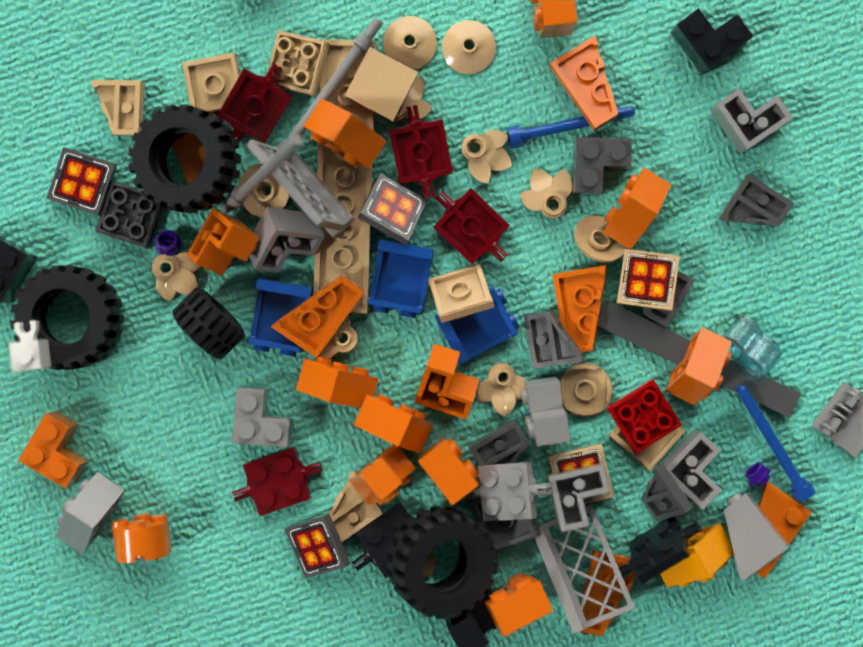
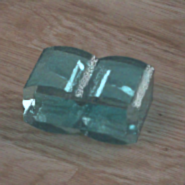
(751, 348)

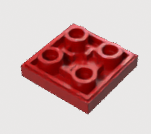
(643, 416)

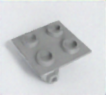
(843, 419)

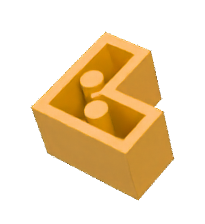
(707, 552)

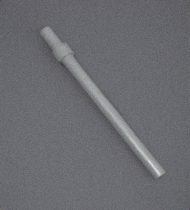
(362, 43)
(239, 195)

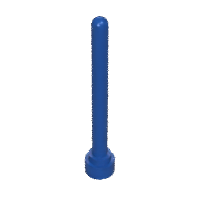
(519, 136)
(800, 487)

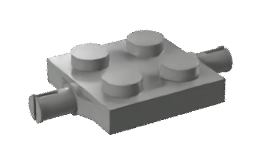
(508, 491)

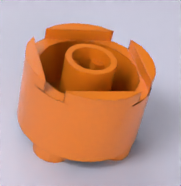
(141, 538)

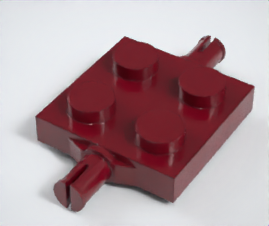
(255, 104)
(421, 151)
(471, 226)
(277, 481)

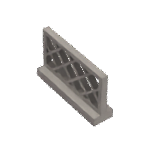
(306, 189)
(563, 584)

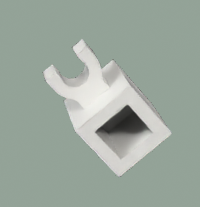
(29, 352)

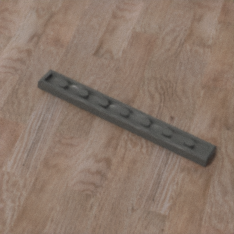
(674, 347)

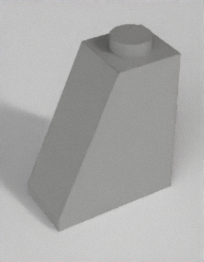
(752, 535)

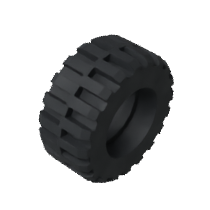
(151, 157)
(102, 306)
(467, 580)

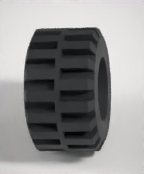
(208, 323)

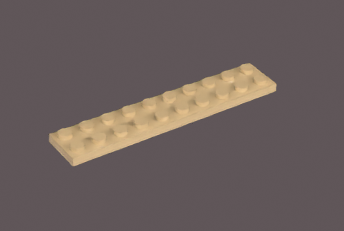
(350, 185)

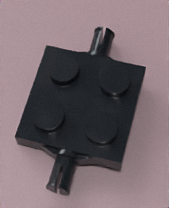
(378, 536)
(659, 549)

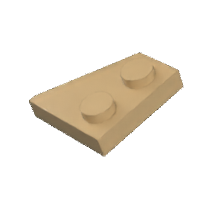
(122, 104)
(352, 512)

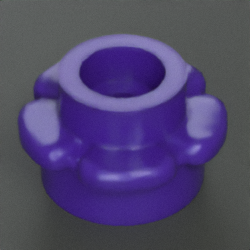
(164, 238)
(758, 474)

